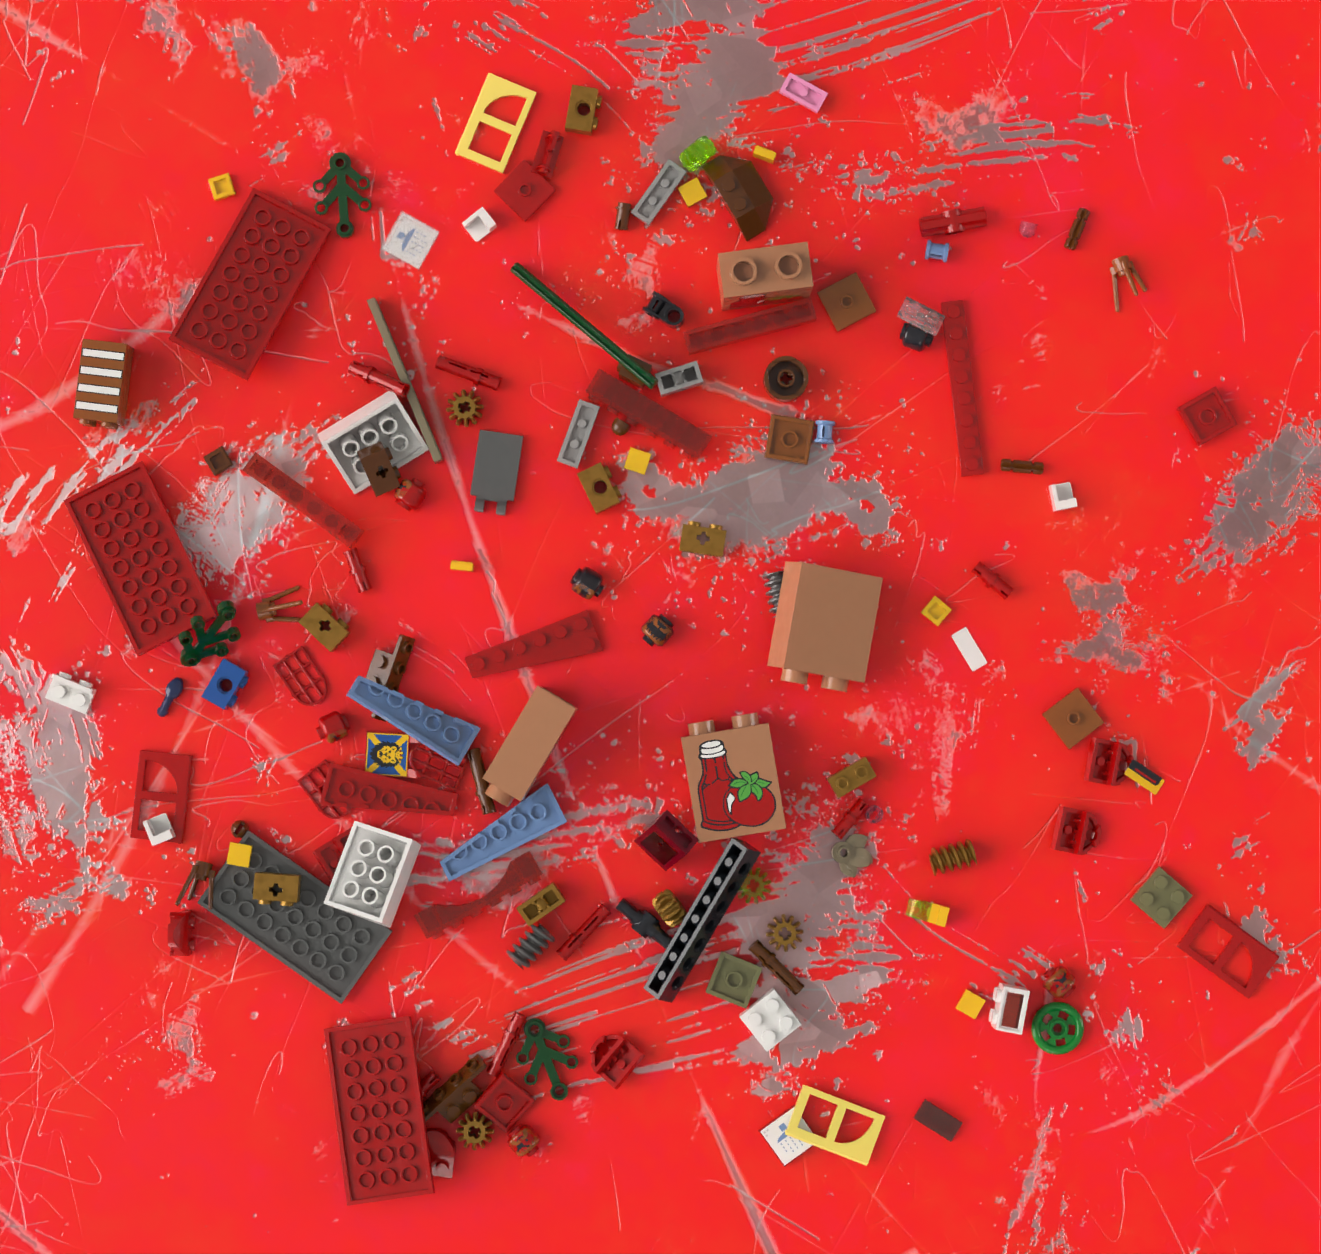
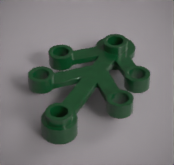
(341, 191)
(191, 654)
(544, 1055)

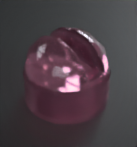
(1027, 229)
(869, 812)

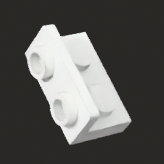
(71, 693)

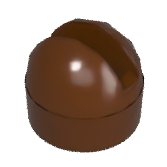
(620, 427)
(234, 827)

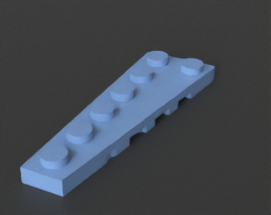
(430, 726)
(516, 827)

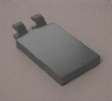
(496, 469)

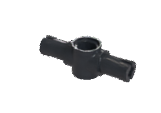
(644, 923)

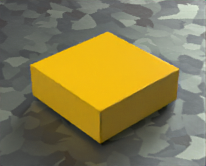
(764, 154)
(221, 186)
(692, 192)
(637, 461)
(462, 566)
(936, 611)
(239, 854)
(970, 1004)

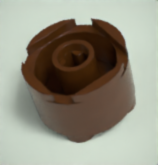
(795, 370)

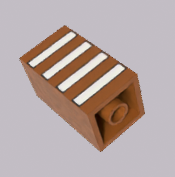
(103, 383)

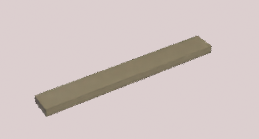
(403, 376)

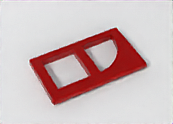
(180, 768)
(1261, 956)

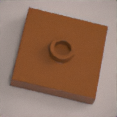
(846, 302)
(789, 439)
(1072, 718)

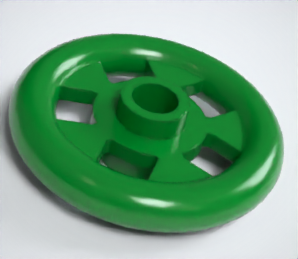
(1039, 1026)

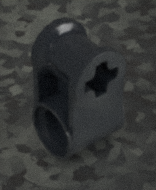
(663, 310)

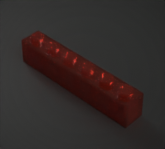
(749, 326)
(648, 414)

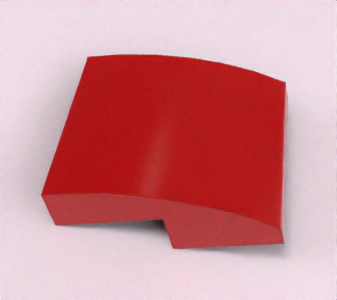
(330, 853)

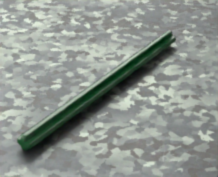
(584, 325)

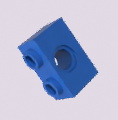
(214, 691)

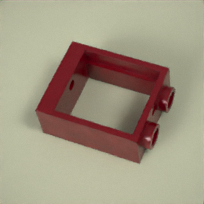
(665, 827)

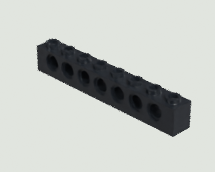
(701, 920)

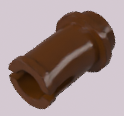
(622, 216)

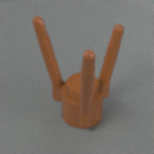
(1124, 267)
(267, 608)

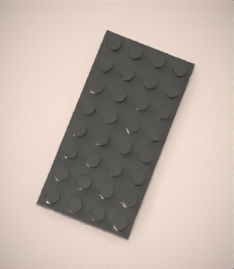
(309, 937)

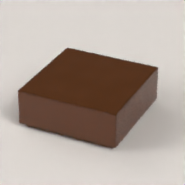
(218, 461)

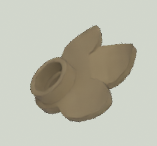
(855, 854)

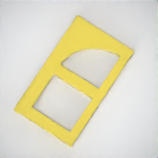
(494, 89)
(857, 1150)

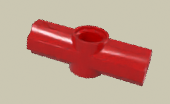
(953, 221)

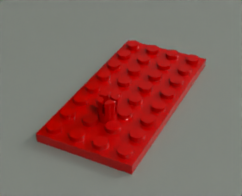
(250, 284)
(139, 558)
(379, 1110)

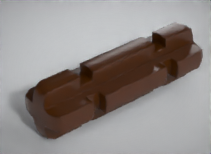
(1077, 229)
(1022, 466)

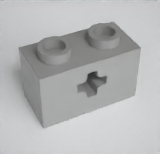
(679, 378)

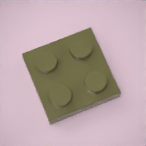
(1161, 897)
(733, 979)

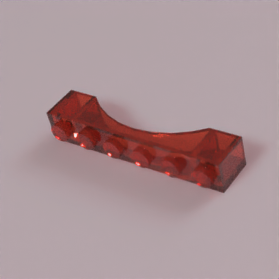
(303, 500)
(438, 917)

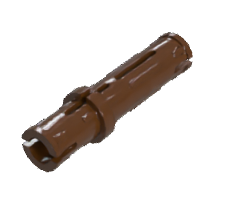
(478, 771)
(776, 967)

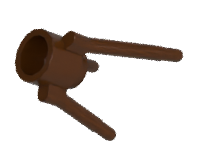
(199, 871)

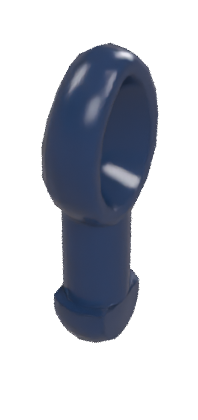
(173, 691)

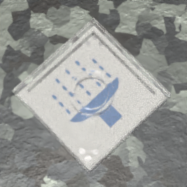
(410, 240)

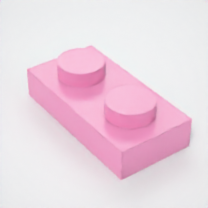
(803, 92)

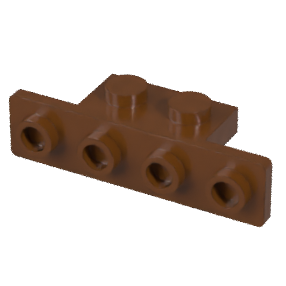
(389, 668)
(457, 1093)

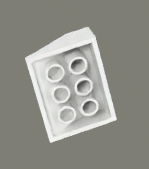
(375, 422)
(372, 873)

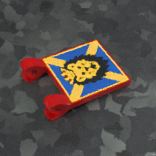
(389, 754)

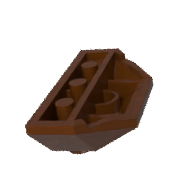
(741, 193)

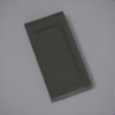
(937, 1120)

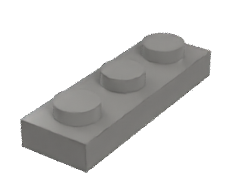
(658, 192)
(578, 433)

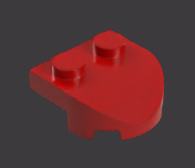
(1107, 762)
(1075, 831)
(180, 933)
(614, 1058)
(442, 1152)

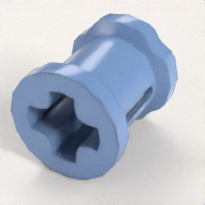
(936, 251)
(824, 432)

